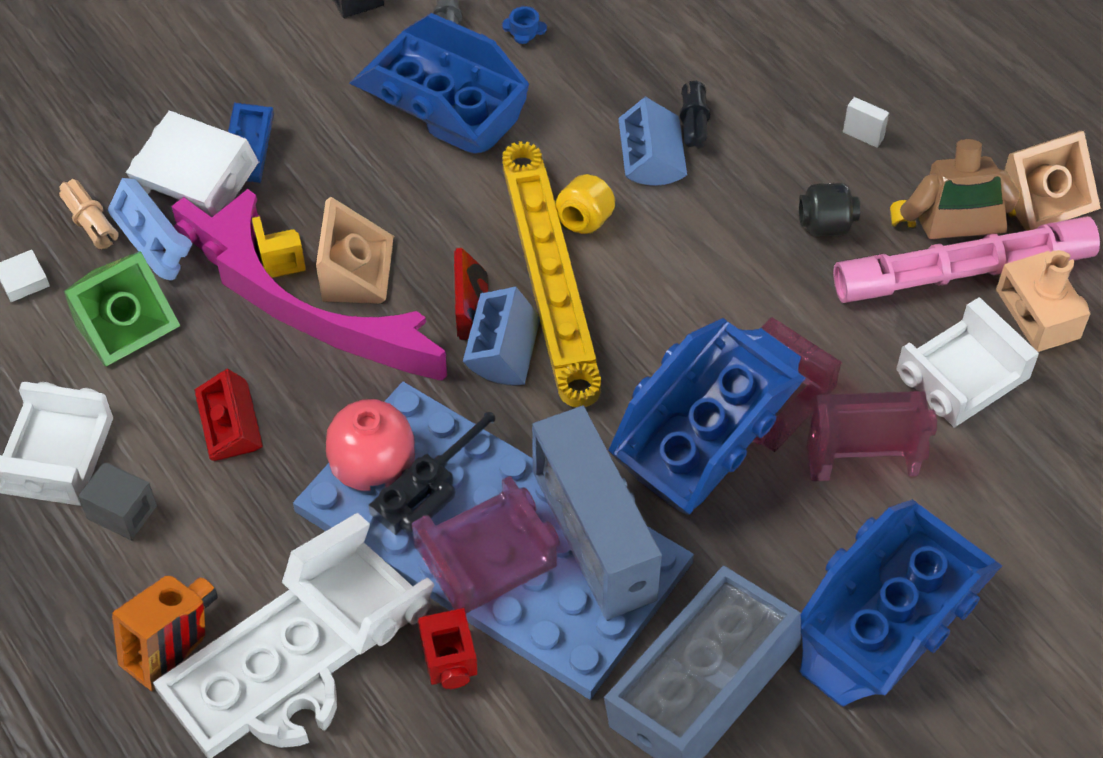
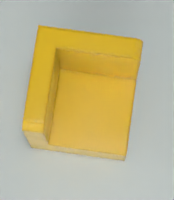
(279, 252)

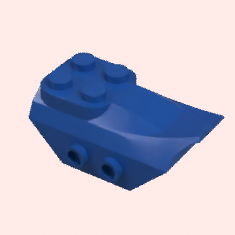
(450, 81)
(704, 410)
(889, 602)

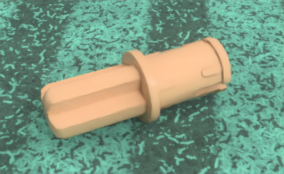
(88, 214)

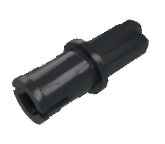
(694, 114)

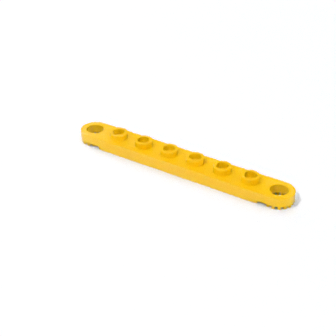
(551, 275)

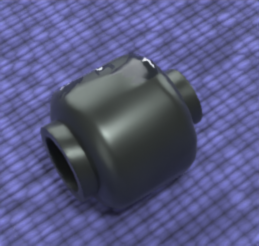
(828, 209)

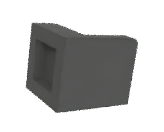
(117, 500)

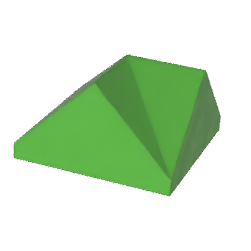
(120, 308)

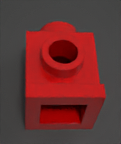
(448, 648)

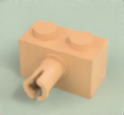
(1044, 299)

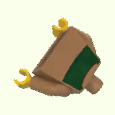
(960, 196)

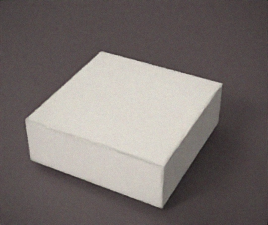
(865, 122)
(22, 276)

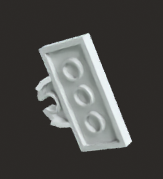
(258, 678)

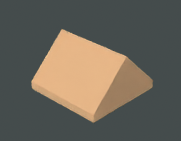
(1053, 181)
(352, 257)

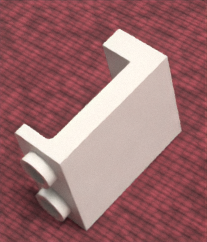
(194, 163)
(968, 364)
(54, 442)
(354, 586)

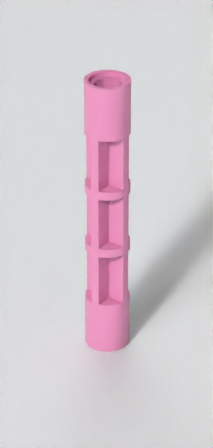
(939, 264)

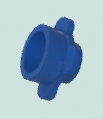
(524, 24)

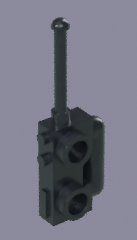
(424, 477)

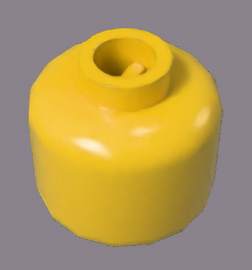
(585, 204)

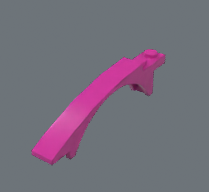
(231, 244)

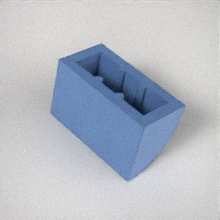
(652, 144)
(502, 337)

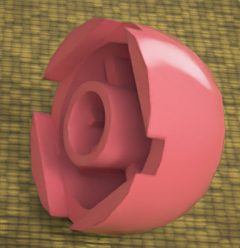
(369, 444)

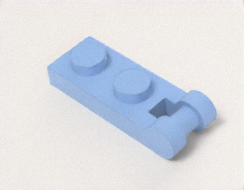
(148, 229)

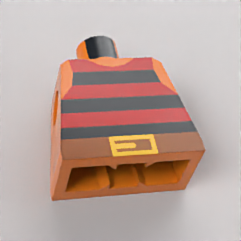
(161, 627)

